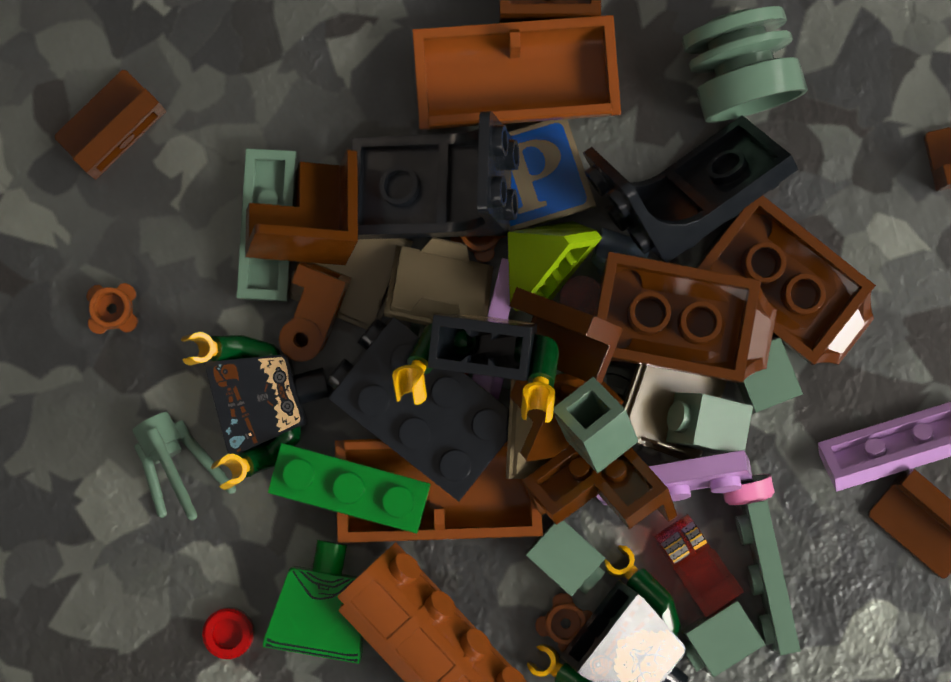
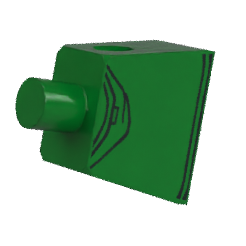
(308, 608)

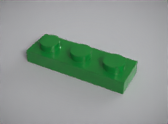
(349, 488)

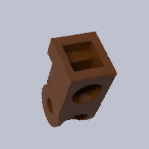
(316, 312)

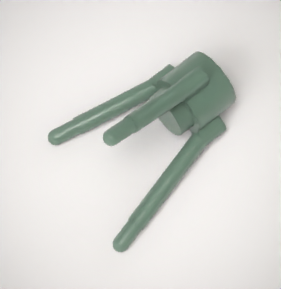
(159, 443)

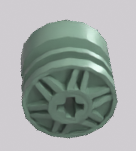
(741, 55)

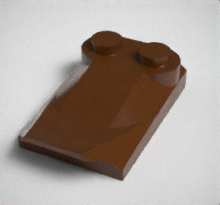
(816, 293)
(686, 317)

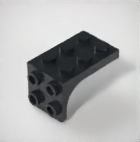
(437, 183)
(696, 191)
(445, 436)

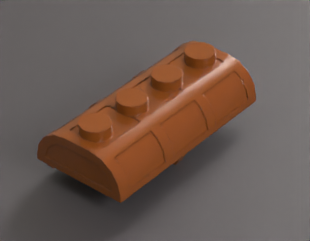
(517, 71)
(488, 509)
(419, 625)

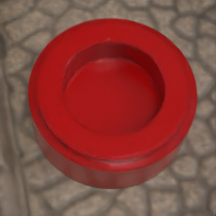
(228, 633)

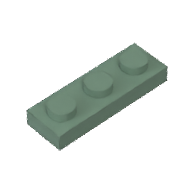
(267, 180)
(767, 578)

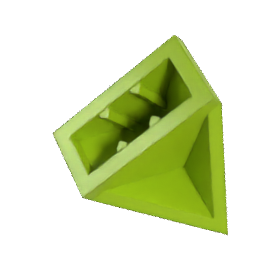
(547, 256)

